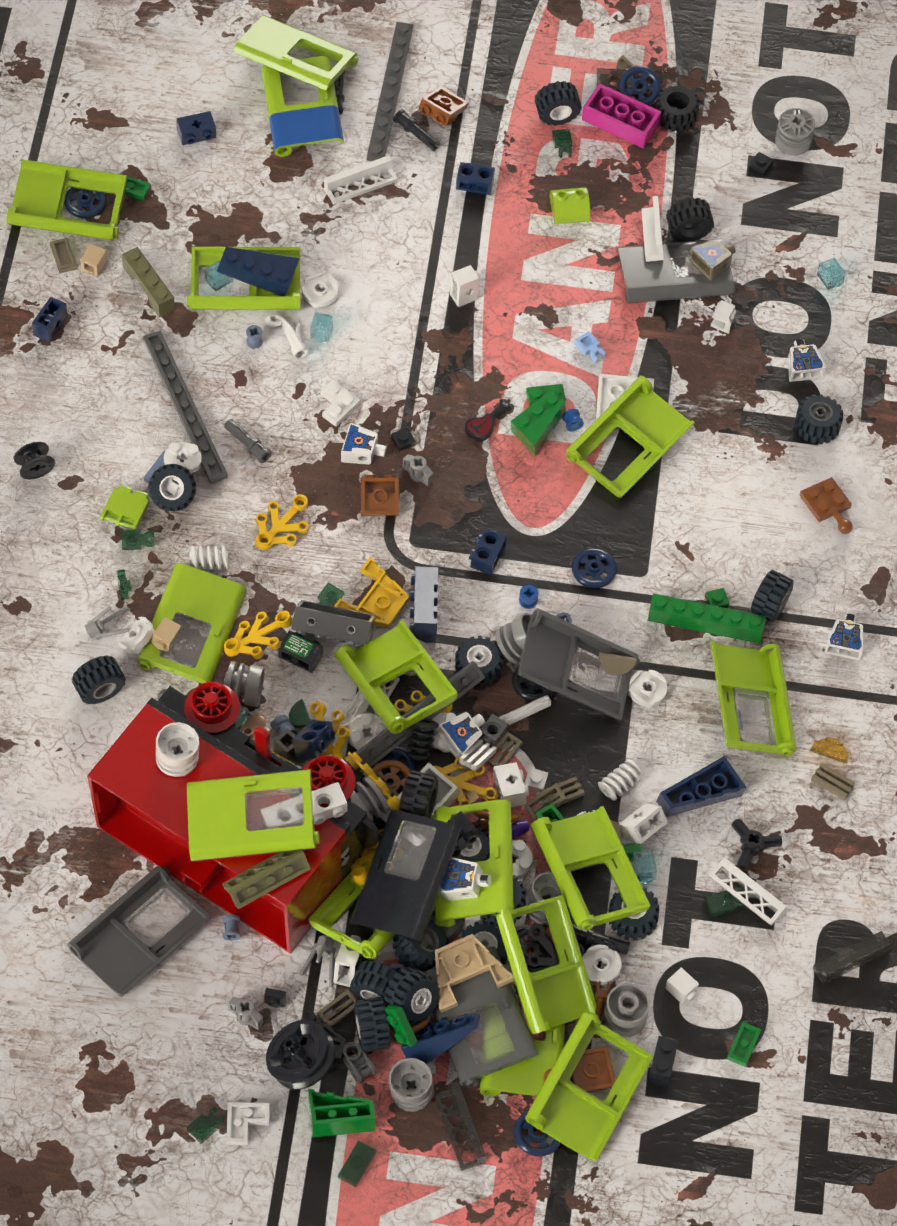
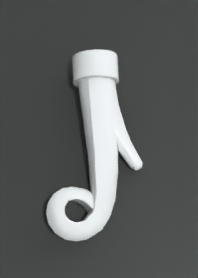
(294, 338)

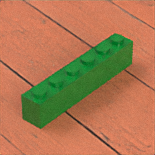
(706, 618)

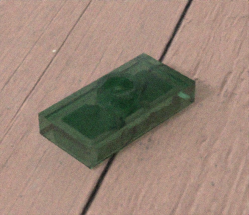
(723, 902)
(357, 1163)

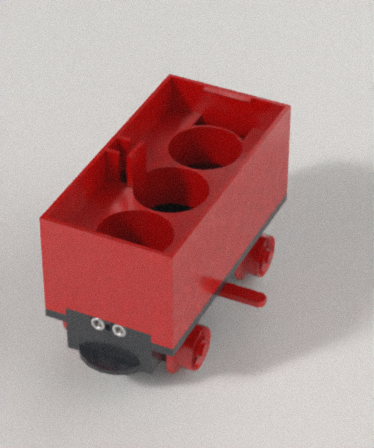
(151, 810)

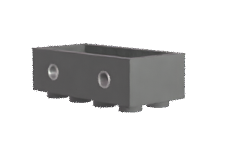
(333, 622)

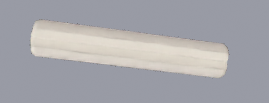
(526, 710)

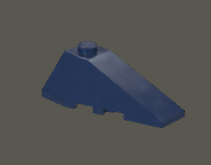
(440, 1036)

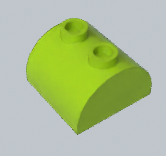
(570, 205)

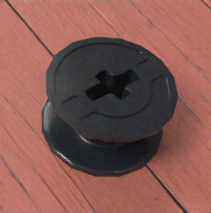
(34, 460)

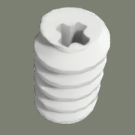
(208, 557)
(620, 779)

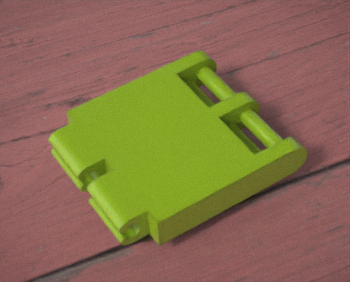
(125, 508)

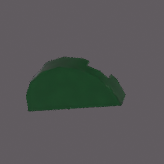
(299, 715)

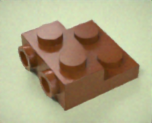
(442, 106)
(380, 496)

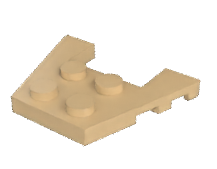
(464, 961)

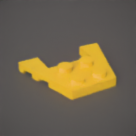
(383, 599)

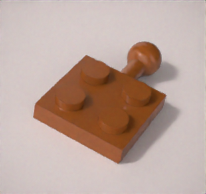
(828, 500)
(593, 1070)

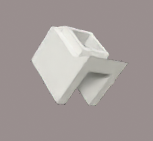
(723, 316)

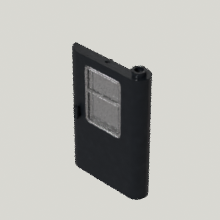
(406, 875)

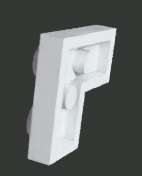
(342, 402)
(242, 1115)

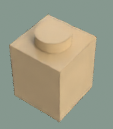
(93, 260)
(166, 634)

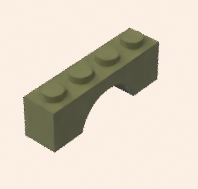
(157, 292)

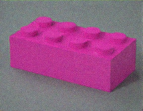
(621, 115)

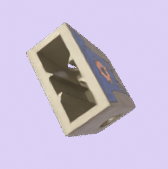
(712, 257)

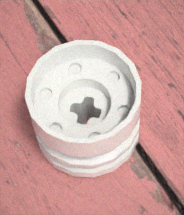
(177, 749)

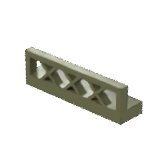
(267, 876)

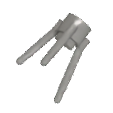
(95, 626)
(323, 947)

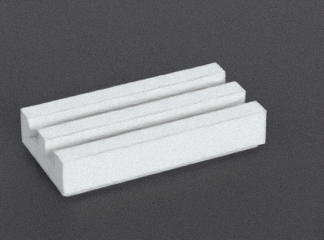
(477, 749)

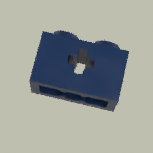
(196, 128)
(49, 319)

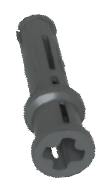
(253, 445)

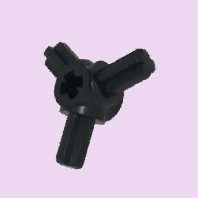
(752, 842)

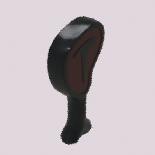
(482, 427)

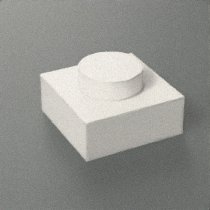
(536, 779)

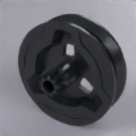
(308, 1061)

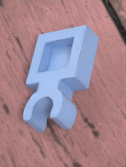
(589, 345)

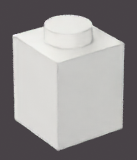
(682, 986)

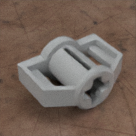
(418, 472)
(245, 1013)

